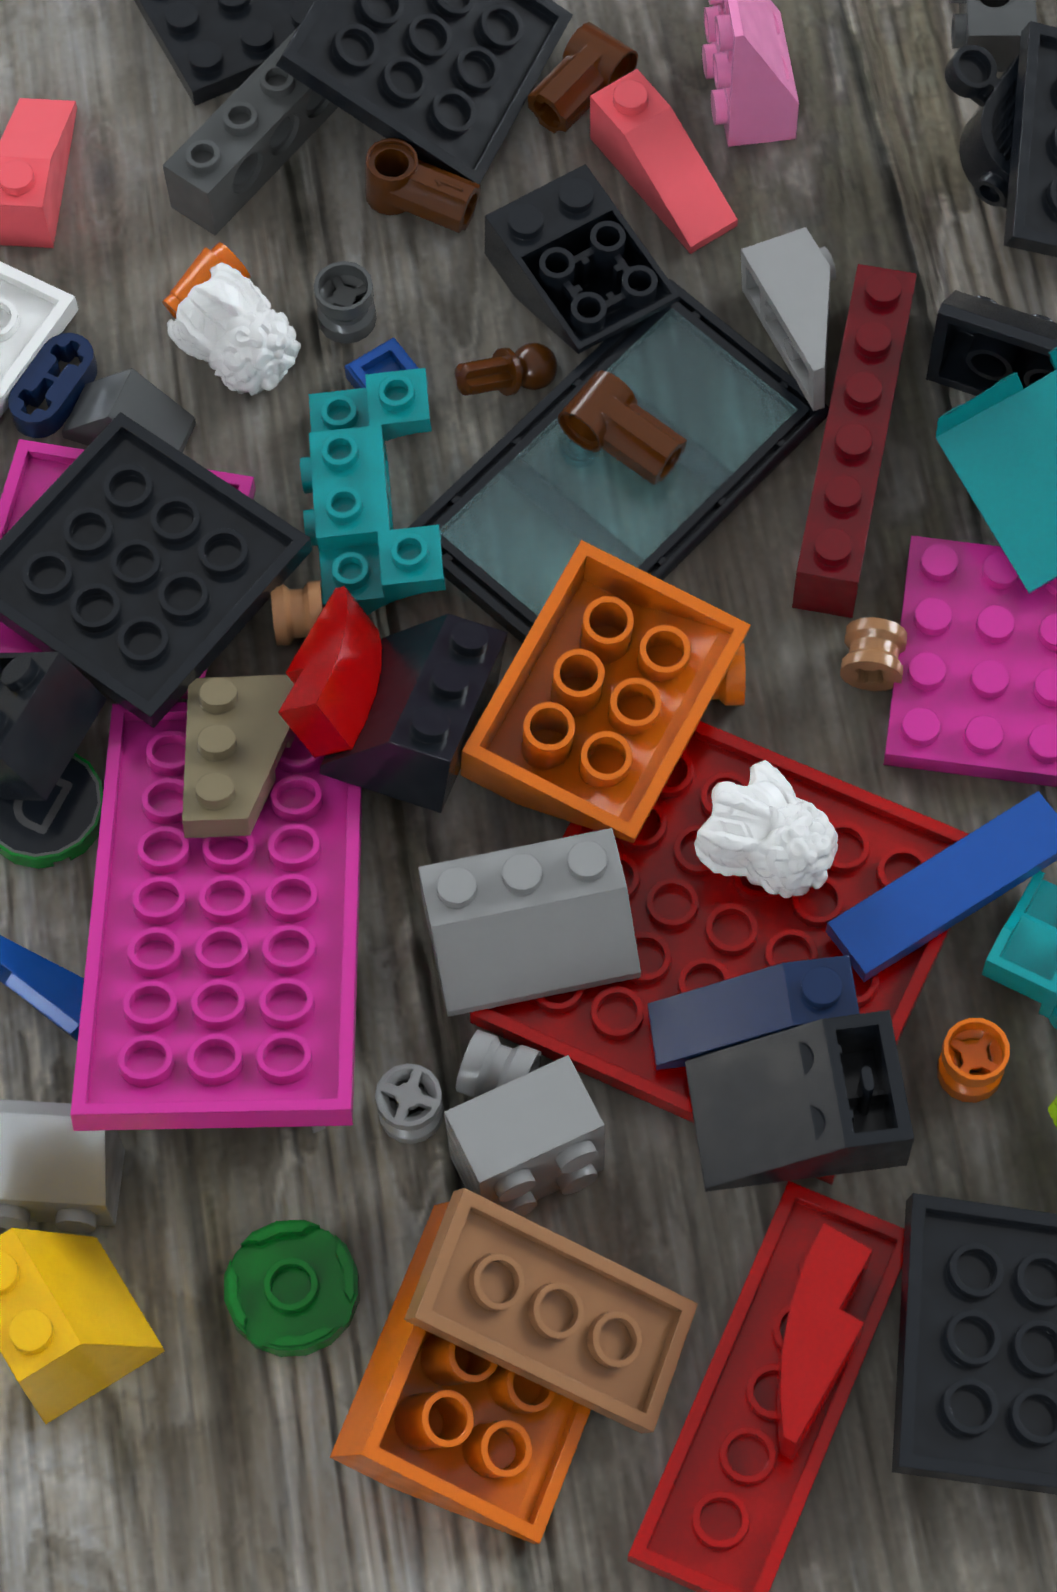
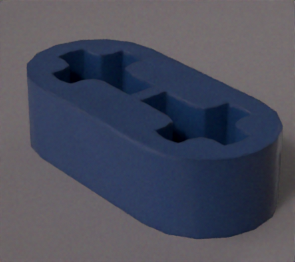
(45, 381)

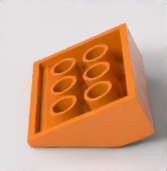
(602, 695)
(458, 1424)

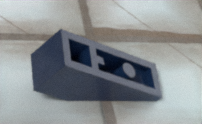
(750, 1008)

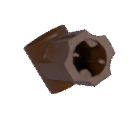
(588, 65)
(402, 183)
(609, 418)

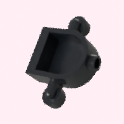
(989, 132)

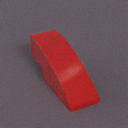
(334, 677)
(818, 1333)

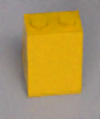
(67, 1319)

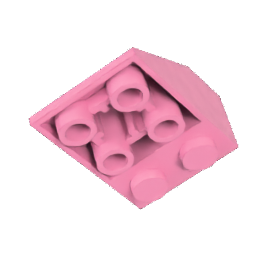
(750, 71)

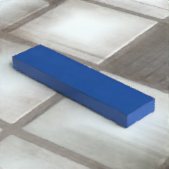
(947, 887)

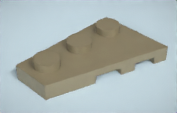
(232, 752)

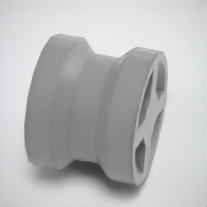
(410, 1088)

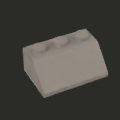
(530, 922)
(56, 1171)

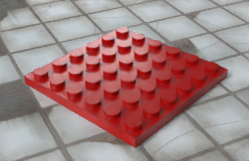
(716, 927)

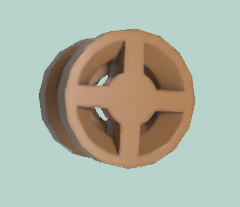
(295, 611)
(873, 654)

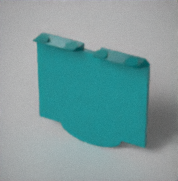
(1008, 464)

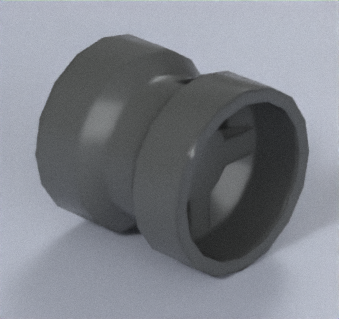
(345, 302)

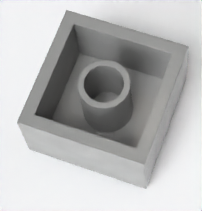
(528, 1138)

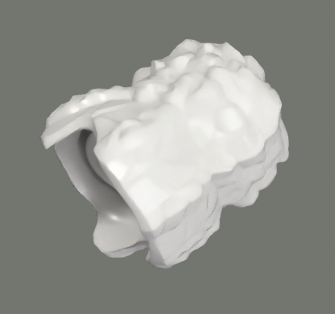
(235, 332)
(767, 835)

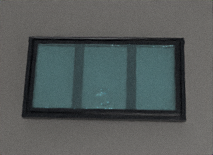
(539, 494)

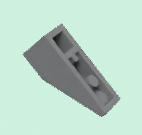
(790, 294)

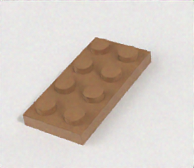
(551, 1311)

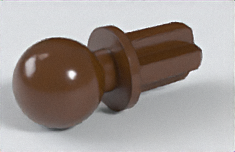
(530, 367)

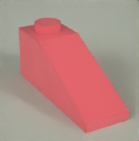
(659, 160)
(34, 170)

